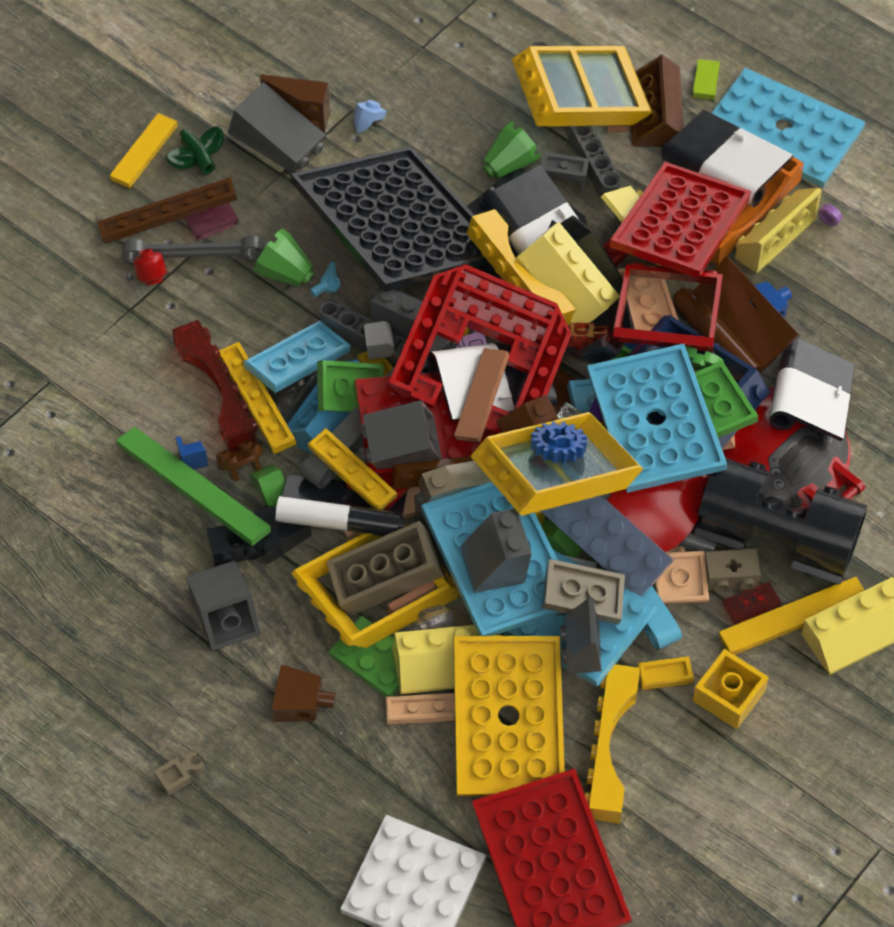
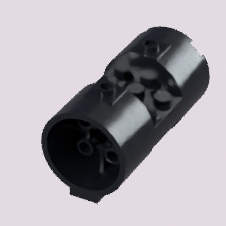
(824, 535)

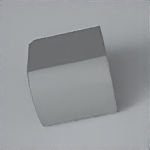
(379, 339)

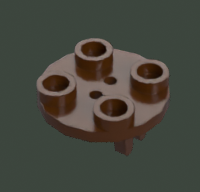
(244, 454)

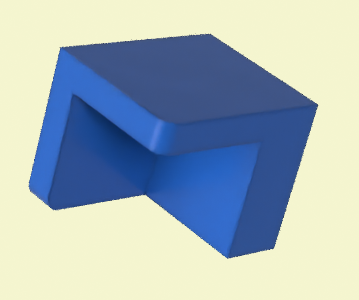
(192, 454)

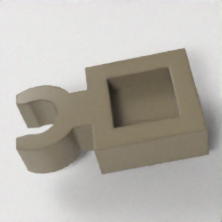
(176, 775)

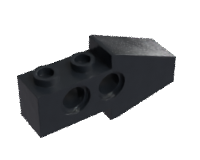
(276, 543)

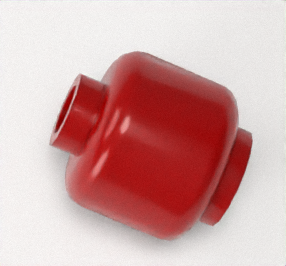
(149, 267)

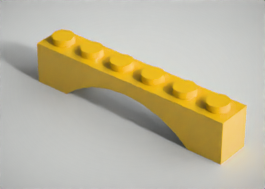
(491, 237)
(607, 790)

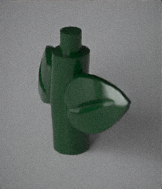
(197, 150)

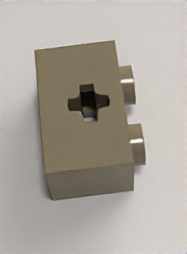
(732, 570)

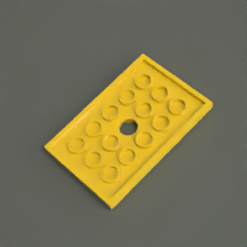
(498, 674)

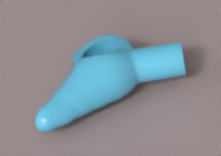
(329, 281)

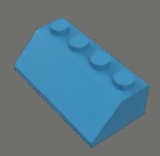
(310, 422)

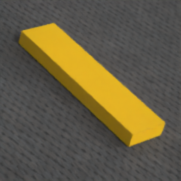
(143, 150)
(352, 470)

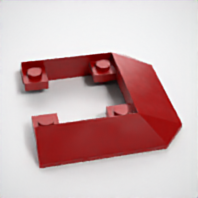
(495, 309)

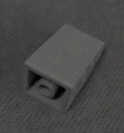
(276, 129)

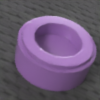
(830, 215)

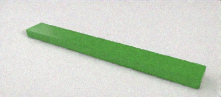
(194, 486)

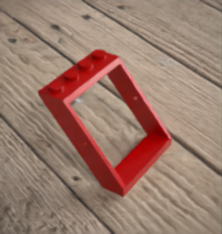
(662, 338)

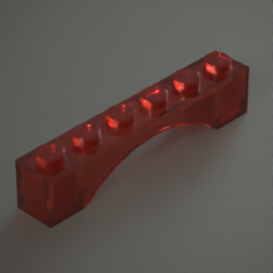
(196, 349)

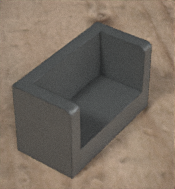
(566, 167)

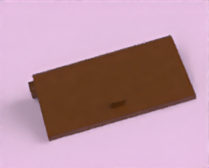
(745, 331)

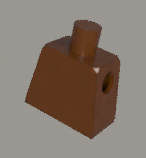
(299, 696)

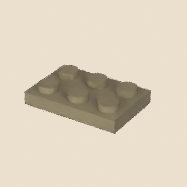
(572, 584)

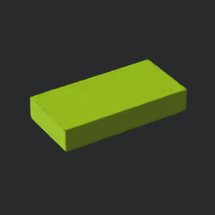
(706, 79)

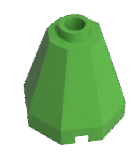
(509, 152)
(284, 261)

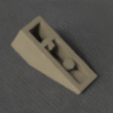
(451, 480)

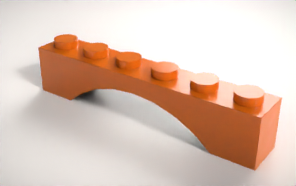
(775, 192)

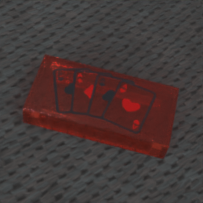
(751, 603)

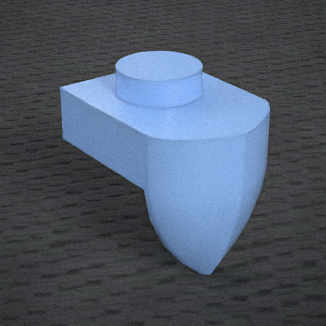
(366, 113)

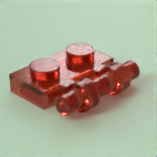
(586, 333)

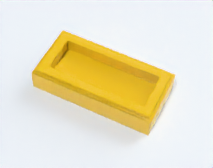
(665, 673)

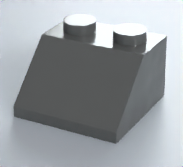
(582, 639)

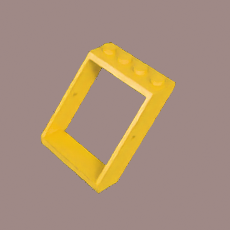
(308, 582)

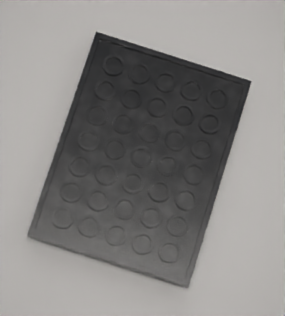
(393, 216)

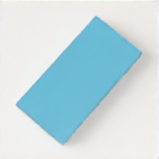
(296, 356)

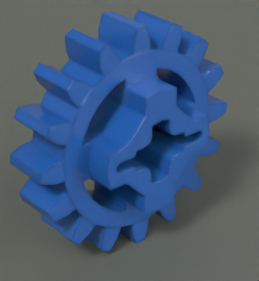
(558, 442)

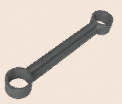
(249, 249)

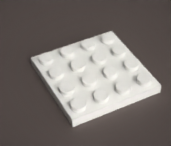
(412, 879)

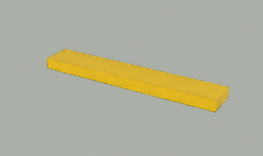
(257, 399)
(785, 618)

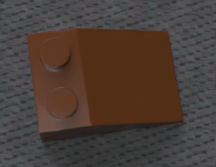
(306, 96)

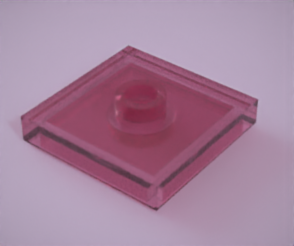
(212, 221)

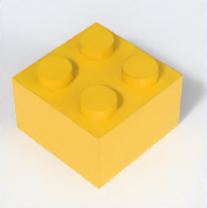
(730, 689)

